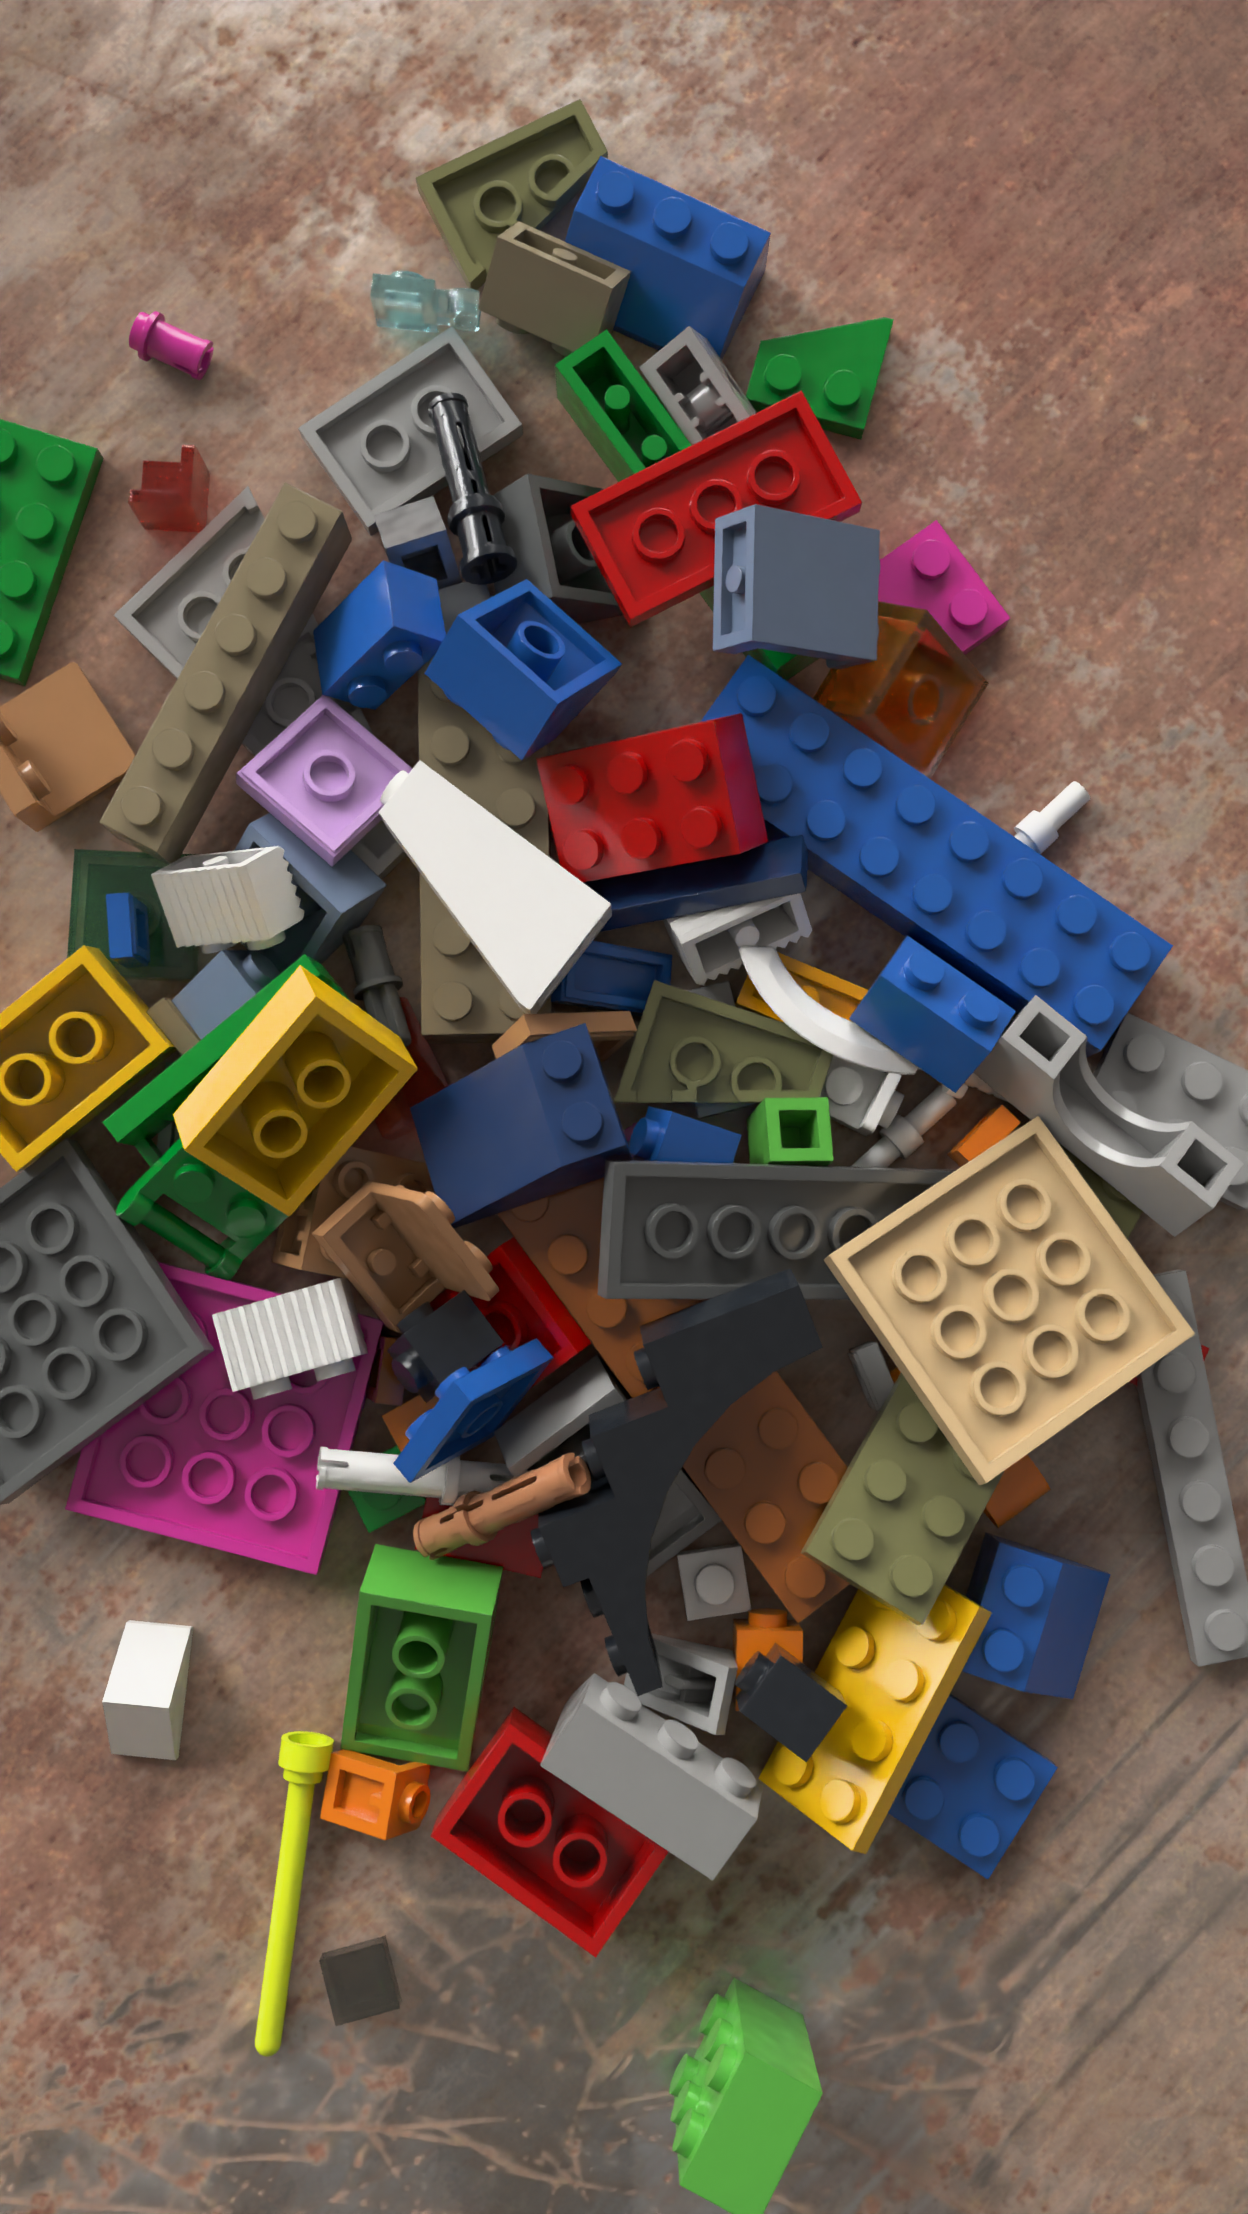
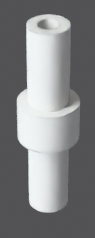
(1041, 828)
(905, 1132)

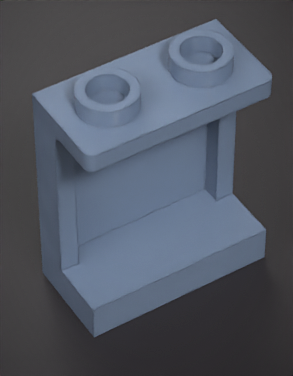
(796, 586)

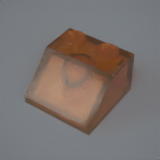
(913, 692)

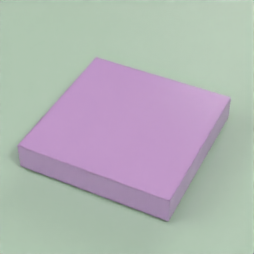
(323, 779)

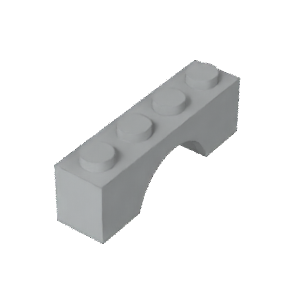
(1161, 1167)

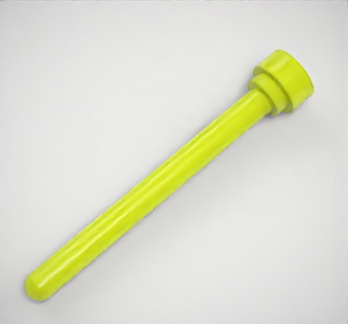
(304, 1760)

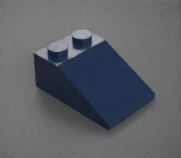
(521, 1127)

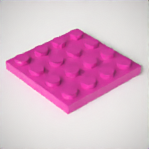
(217, 1461)

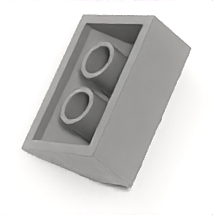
(653, 1775)

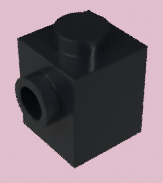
(441, 1342)
(788, 1700)

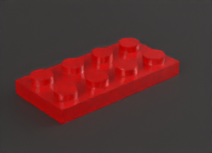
(659, 524)

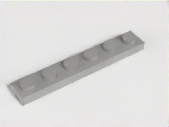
(1195, 1493)

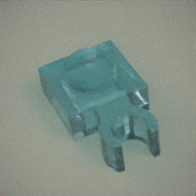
(416, 304)

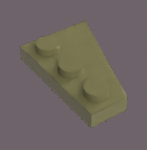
(508, 181)
(716, 1054)

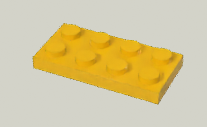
(894, 1690)

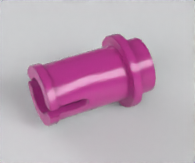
(170, 345)

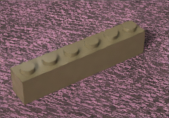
(228, 675)

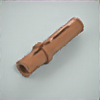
(480, 1515)

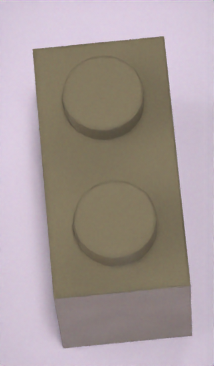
(551, 289)

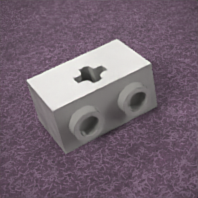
(696, 386)

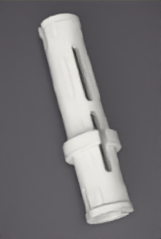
(378, 1474)

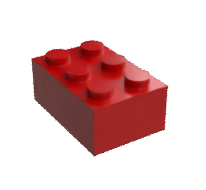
(654, 800)
(545, 1838)

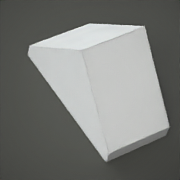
(148, 1690)

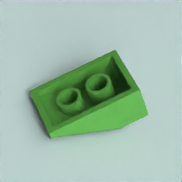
(420, 1657)

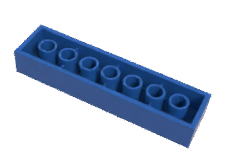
(937, 863)

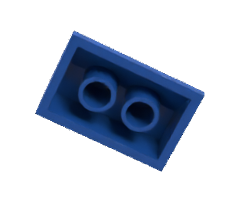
(682, 254)

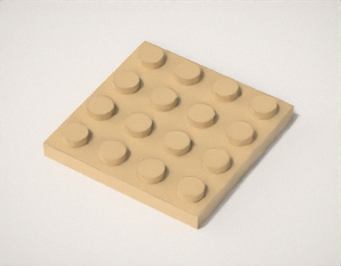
(1008, 1299)

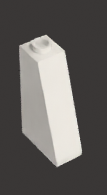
(502, 891)

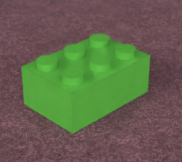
(743, 2099)

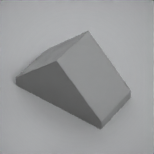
(695, 1683)

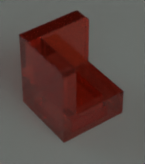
(173, 493)

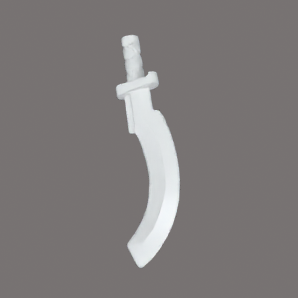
(824, 1027)

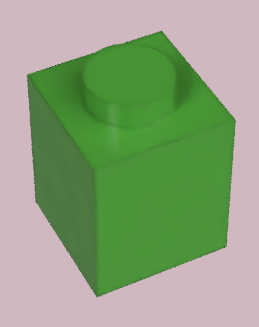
(790, 1132)

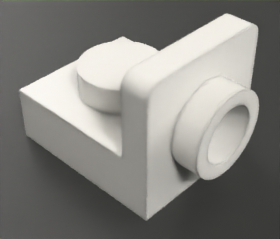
(861, 1096)

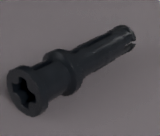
(474, 513)

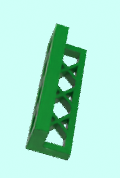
(156, 1103)

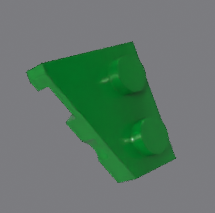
(831, 367)

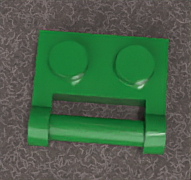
(209, 1196)

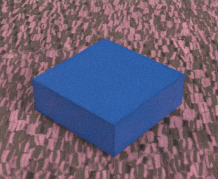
(128, 930)

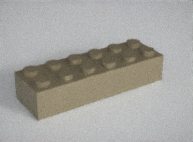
(458, 988)

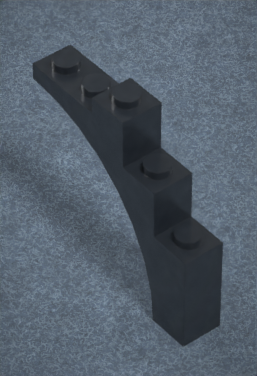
(703, 1365)

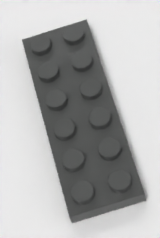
(726, 1225)

